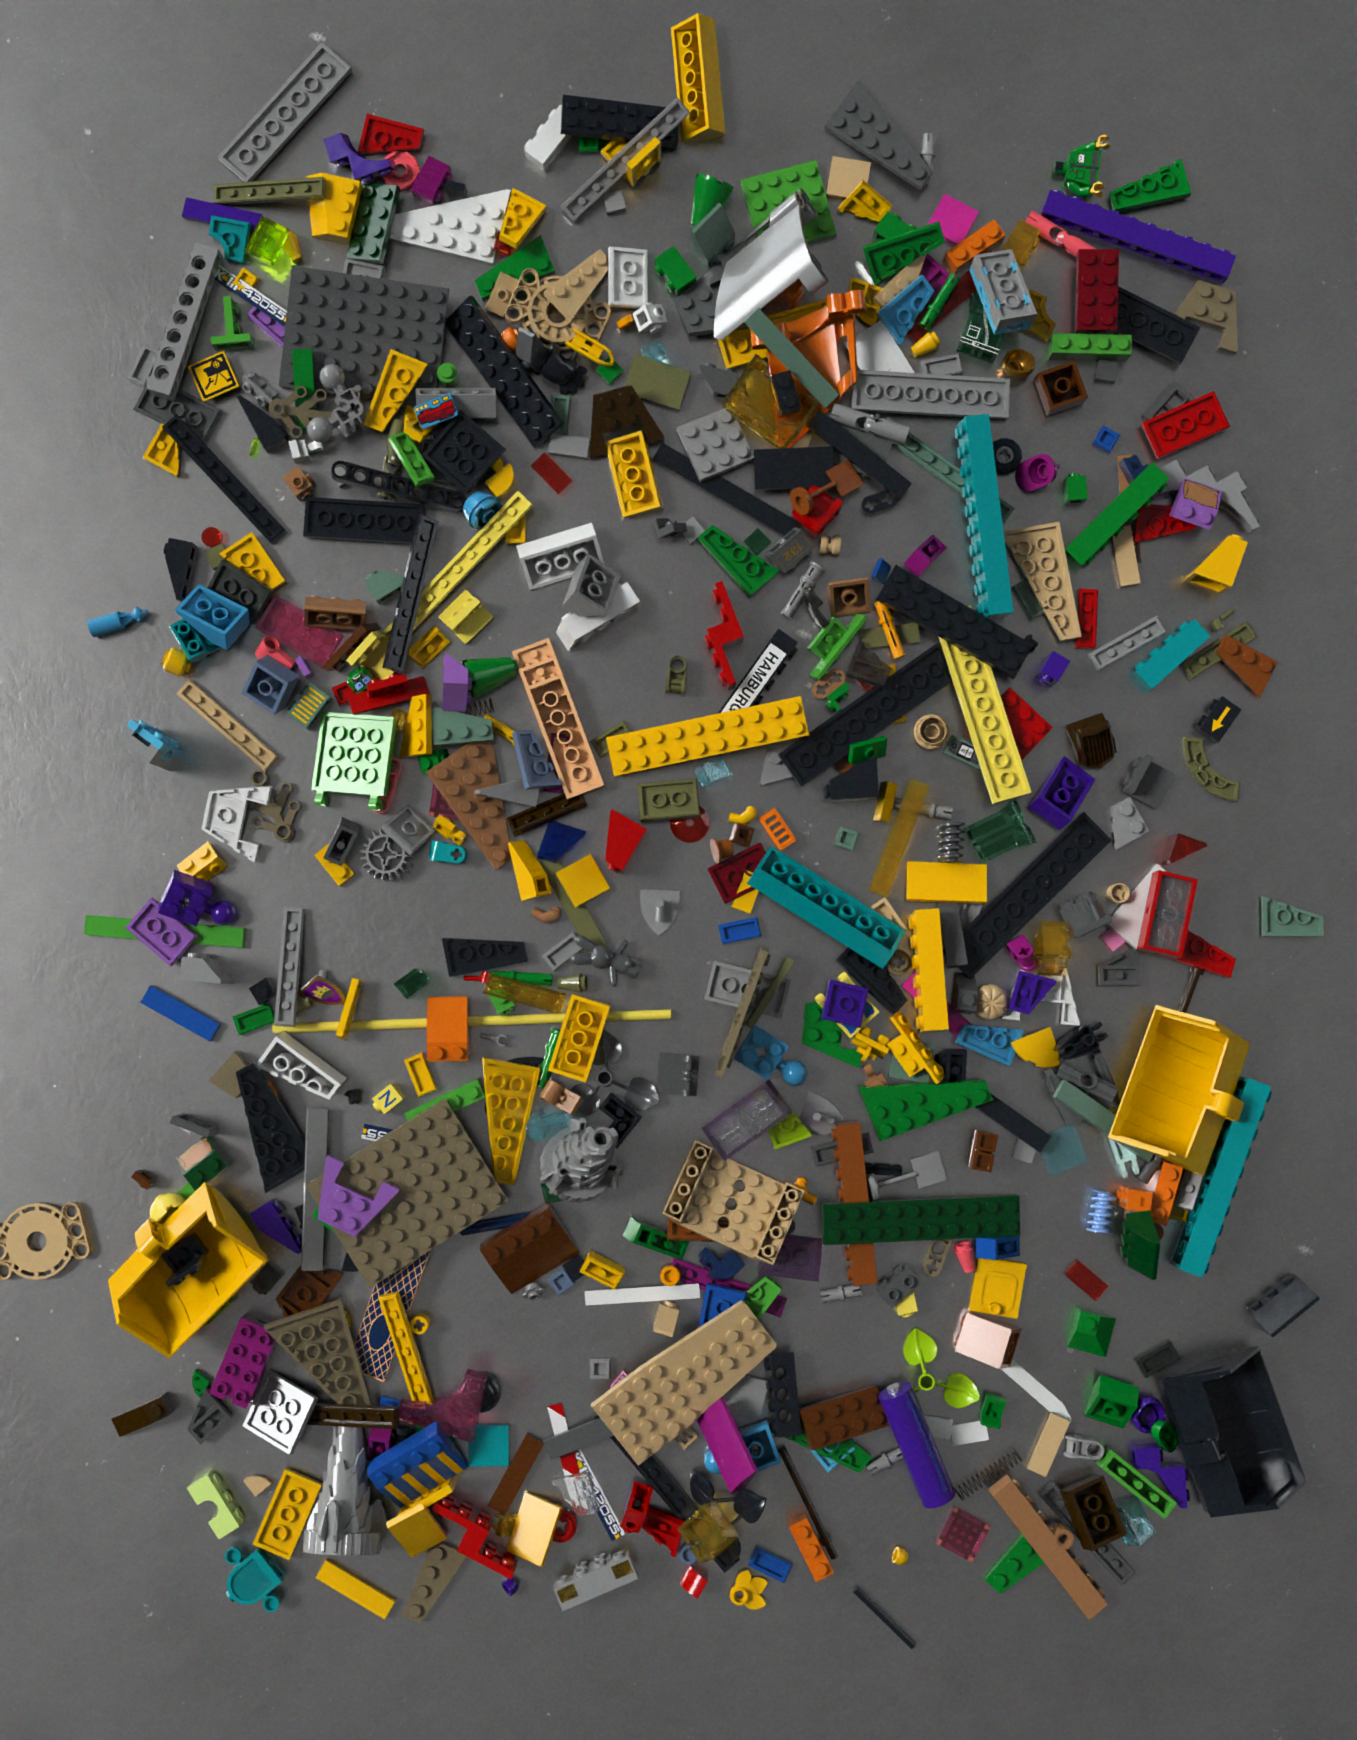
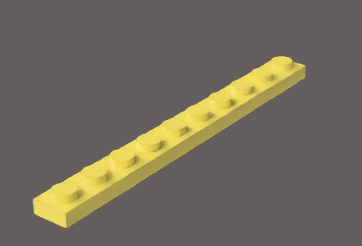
(469, 556)

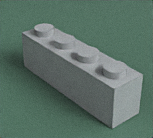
(472, 401)

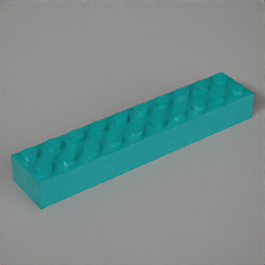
(984, 516)
(1229, 1154)

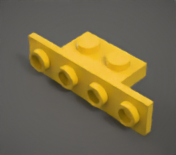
(911, 1051)

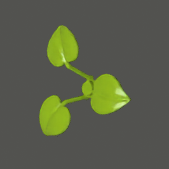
(959, 1388)

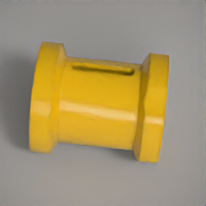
(416, 1328)

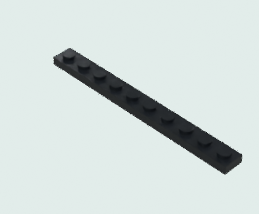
(669, 1492)

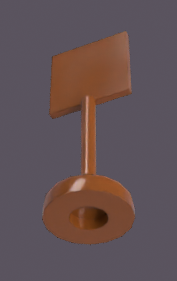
(842, 477)

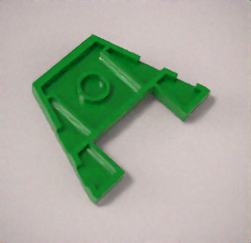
(826, 1036)

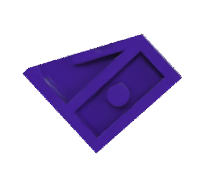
(1029, 991)

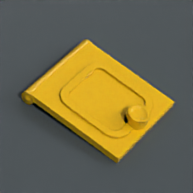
(997, 1283)

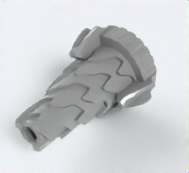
(580, 1161)
(342, 1516)

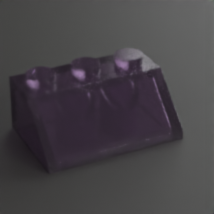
(796, 1259)

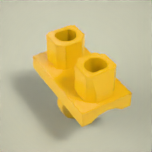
(869, 1047)

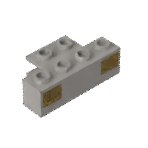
(595, 1578)

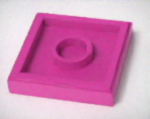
(954, 219)

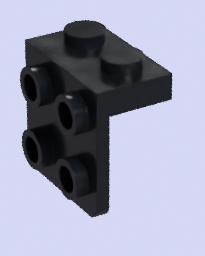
(185, 1258)

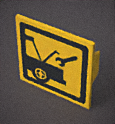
(213, 376)

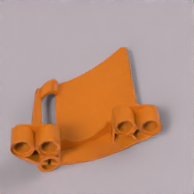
(817, 340)

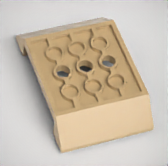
(761, 1212)

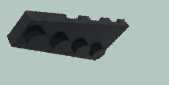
(473, 955)
(874, 978)

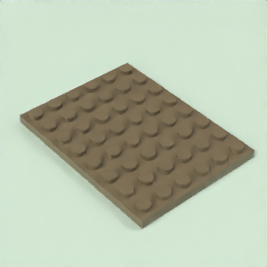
(439, 1195)

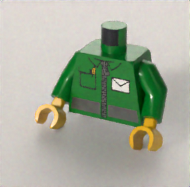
(1083, 167)

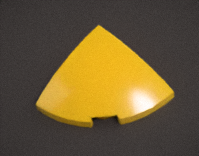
(872, 307)
(1038, 1048)

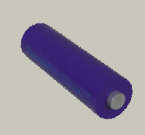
(917, 1445)

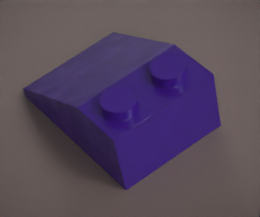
(1062, 793)

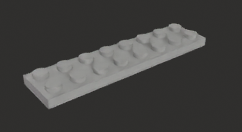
(285, 113)
(930, 394)

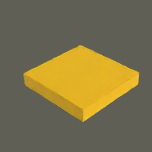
(582, 880)

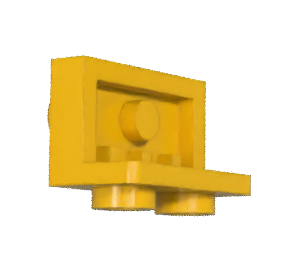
(202, 863)

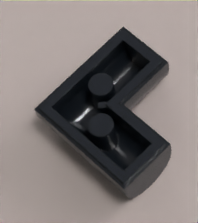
(624, 1117)

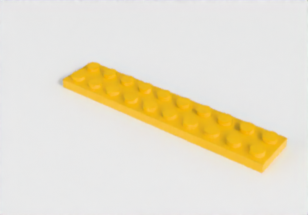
(707, 736)

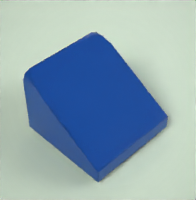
(881, 571)

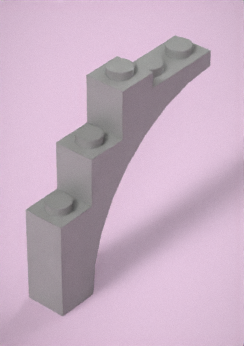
(1231, 488)

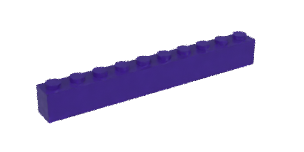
(1138, 236)

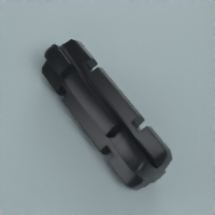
(883, 1169)

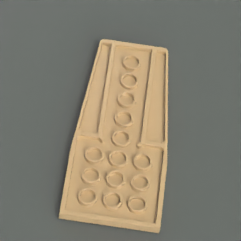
(683, 1381)

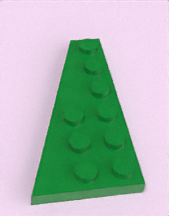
(913, 1105)

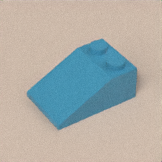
(214, 616)

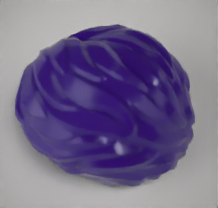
(1148, 1413)

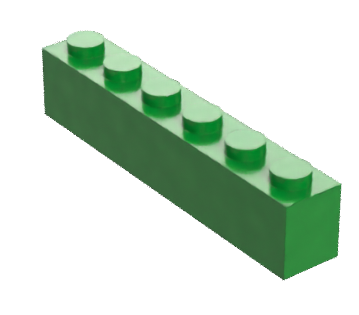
(1120, 510)

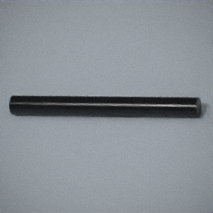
(884, 1617)

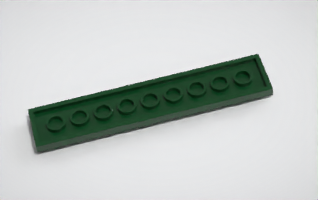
(920, 1219)

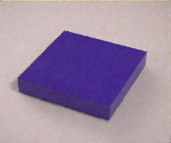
(844, 1003)

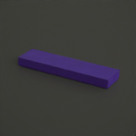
(202, 211)

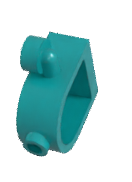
(253, 1578)

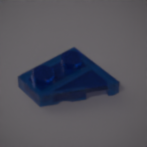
(558, 841)

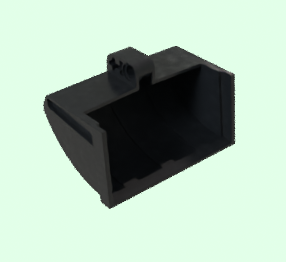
(1234, 1434)

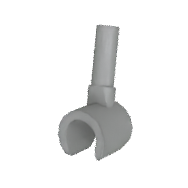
(494, 1038)

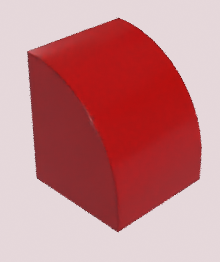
(694, 1581)

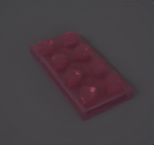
(286, 625)

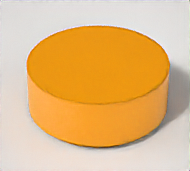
(626, 321)
(670, 1275)

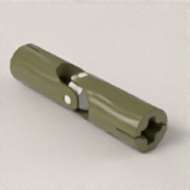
(396, 427)

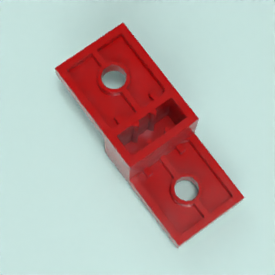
(724, 635)
(473, 1539)

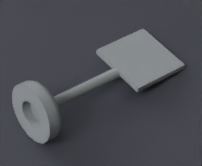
(927, 1171)

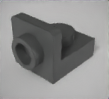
(668, 529)

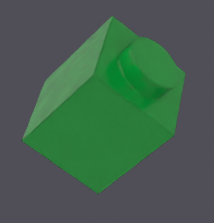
(1075, 489)

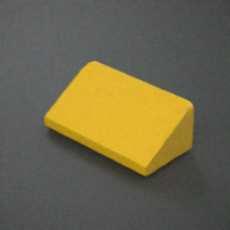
(428, 646)
(885, 802)
(602, 1269)

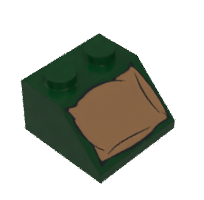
(202, 1162)

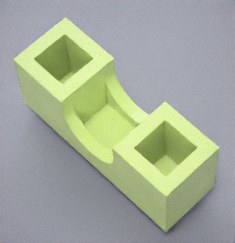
(209, 1488)

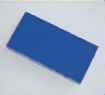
(739, 930)
(770, 1564)

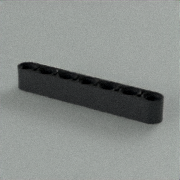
(388, 488)

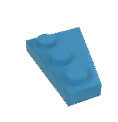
(904, 308)
(989, 1042)

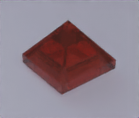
(501, 247)

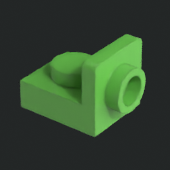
(502, 1005)

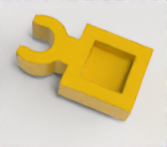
(447, 829)

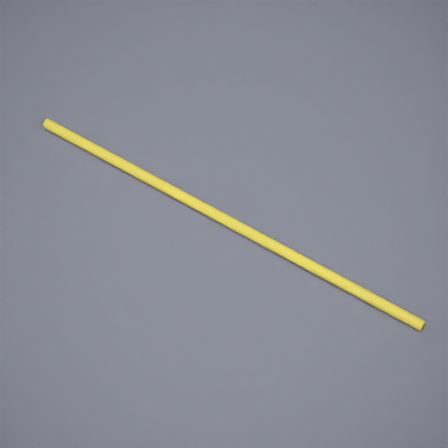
(473, 1021)

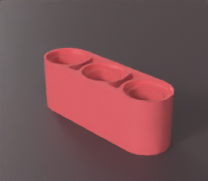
(394, 778)

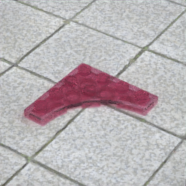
(454, 1413)

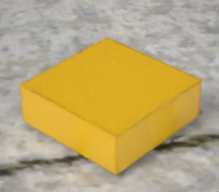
(247, 277)

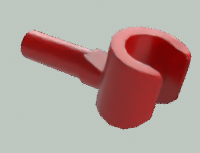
(482, 978)

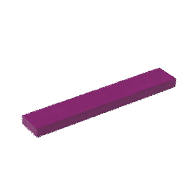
(696, 1274)

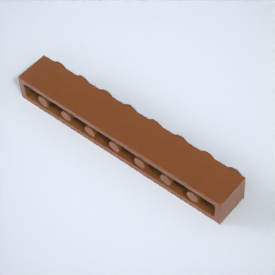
(854, 1189)

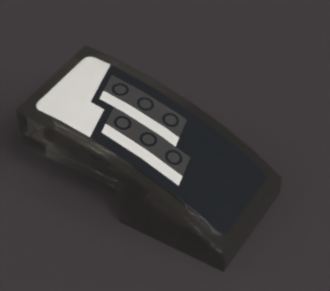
(813, 602)

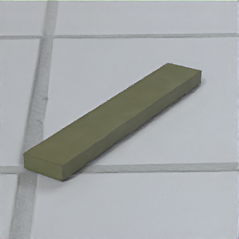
(269, 191)
(580, 915)

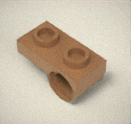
(561, 1097)

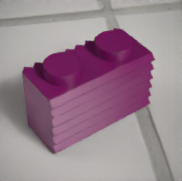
(431, 181)

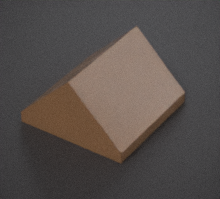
(849, 597)

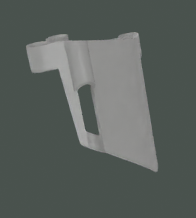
(768, 265)

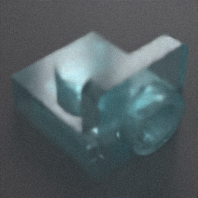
(712, 771)

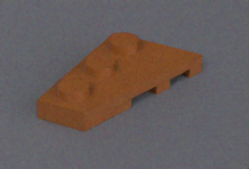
(1247, 663)

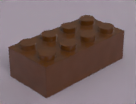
(842, 1417)

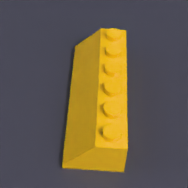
(698, 78)

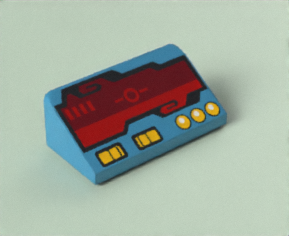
(436, 410)

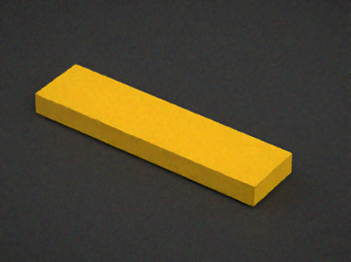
(355, 1588)

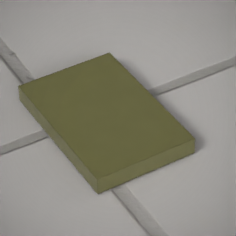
(658, 381)
(668, 800)

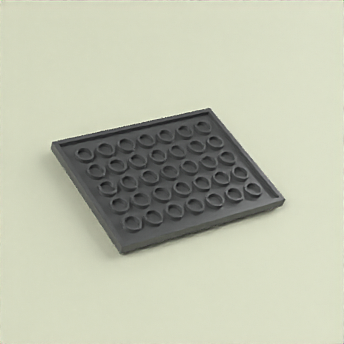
(356, 324)

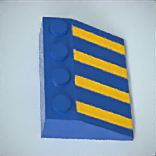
(416, 1465)

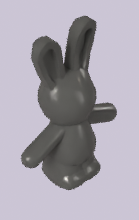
(603, 958)

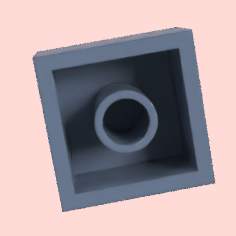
(270, 684)

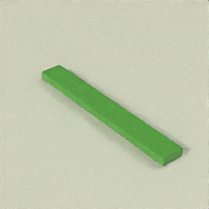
(206, 933)

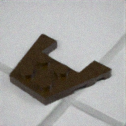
(616, 411)

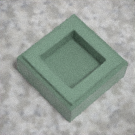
(846, 838)

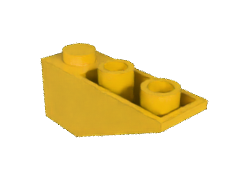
(529, 873)

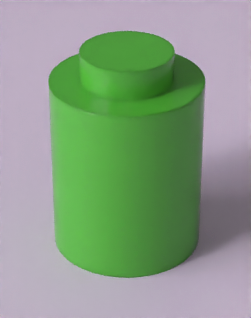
(448, 375)

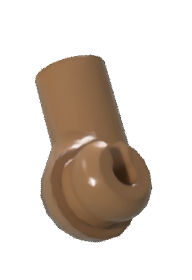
(548, 916)

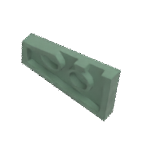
(459, 728)

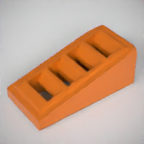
(786, 843)

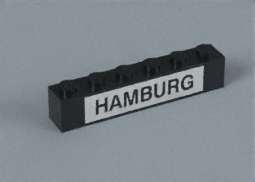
(762, 672)

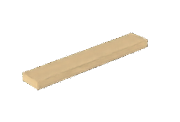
(227, 725)

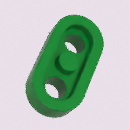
(1164, 1436)

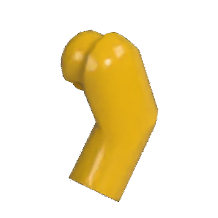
(744, 818)

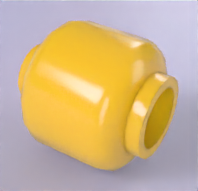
(175, 662)

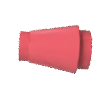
(966, 1255)

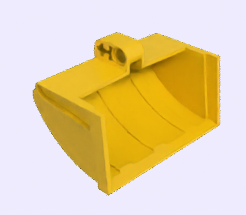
(1181, 1089)
(173, 1314)

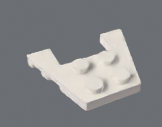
(226, 816)
(1059, 994)

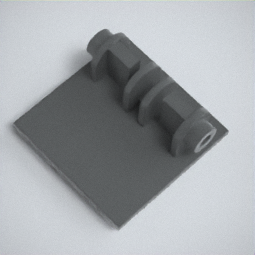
(678, 1074)

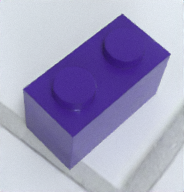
(1051, 669)

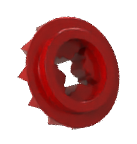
(569, 1529)

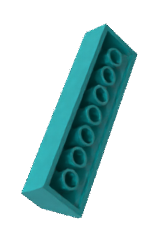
(826, 907)

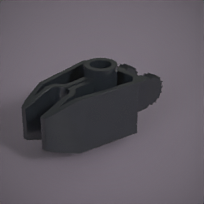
(1080, 1041)

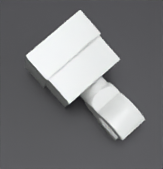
(301, 450)

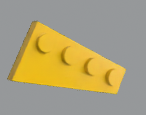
(394, 386)

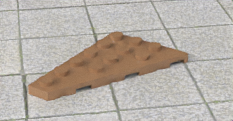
(483, 817)

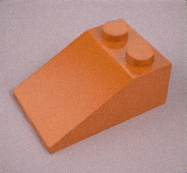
(447, 1028)

